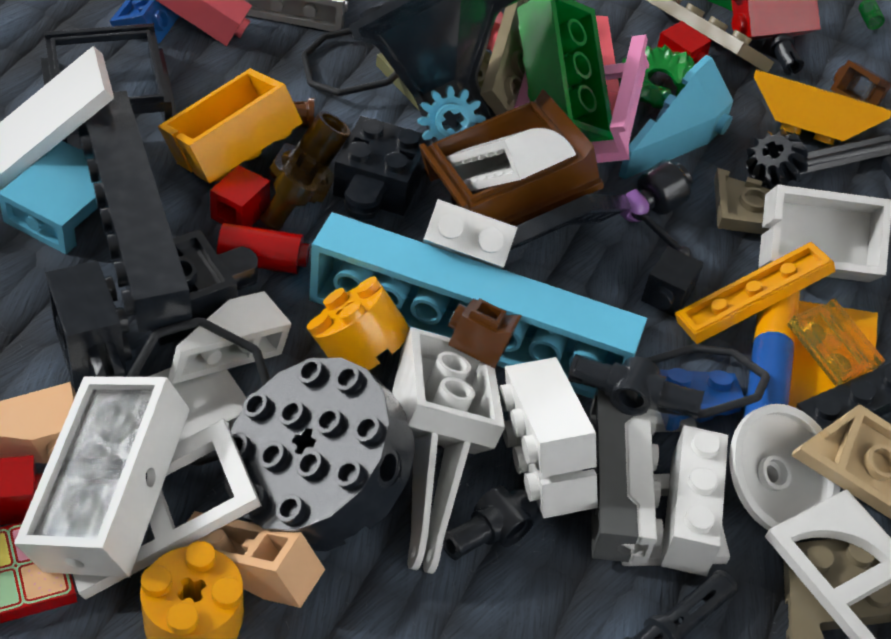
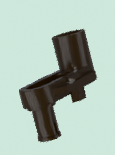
(304, 169)

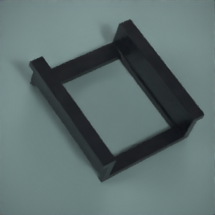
(159, 102)

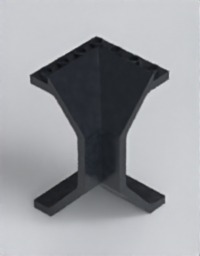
(445, 45)

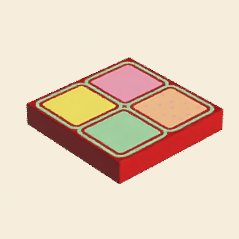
(24, 586)

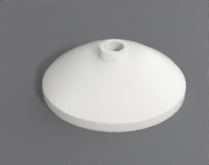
(763, 471)

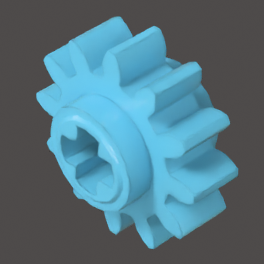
(453, 104)

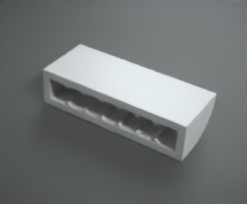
(510, 157)

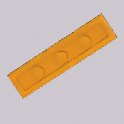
(754, 292)

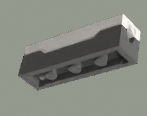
(627, 494)

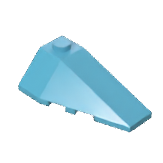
(684, 121)

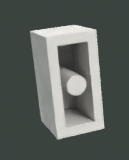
(470, 234)

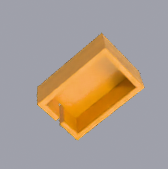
(231, 125)

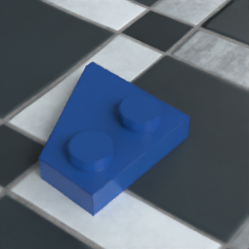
(718, 388)

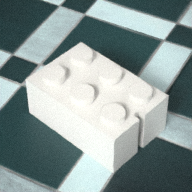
(842, 225)
(549, 437)

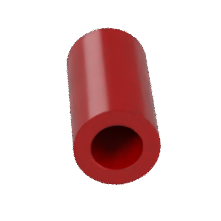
(273, 248)

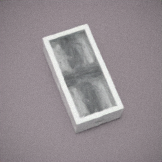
(104, 477)

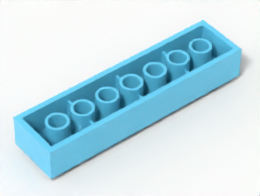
(432, 282)

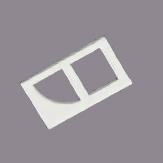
(845, 520)
(167, 537)

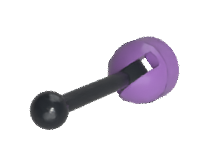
(639, 212)

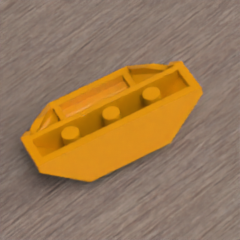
(817, 110)

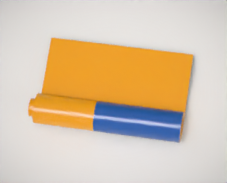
(790, 366)

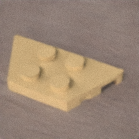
(854, 456)

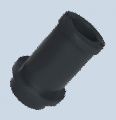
(783, 48)

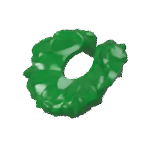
(668, 62)

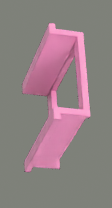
(626, 104)

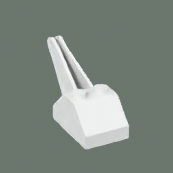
(448, 404)

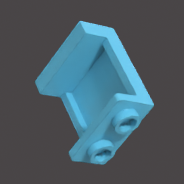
(51, 197)

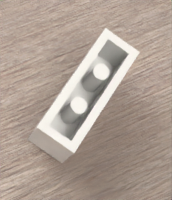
(695, 501)

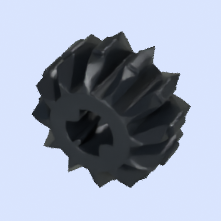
(777, 159)

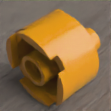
(359, 324)
(192, 595)

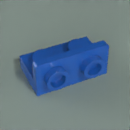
(146, 12)

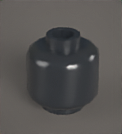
(665, 186)

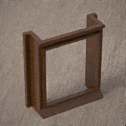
(530, 196)

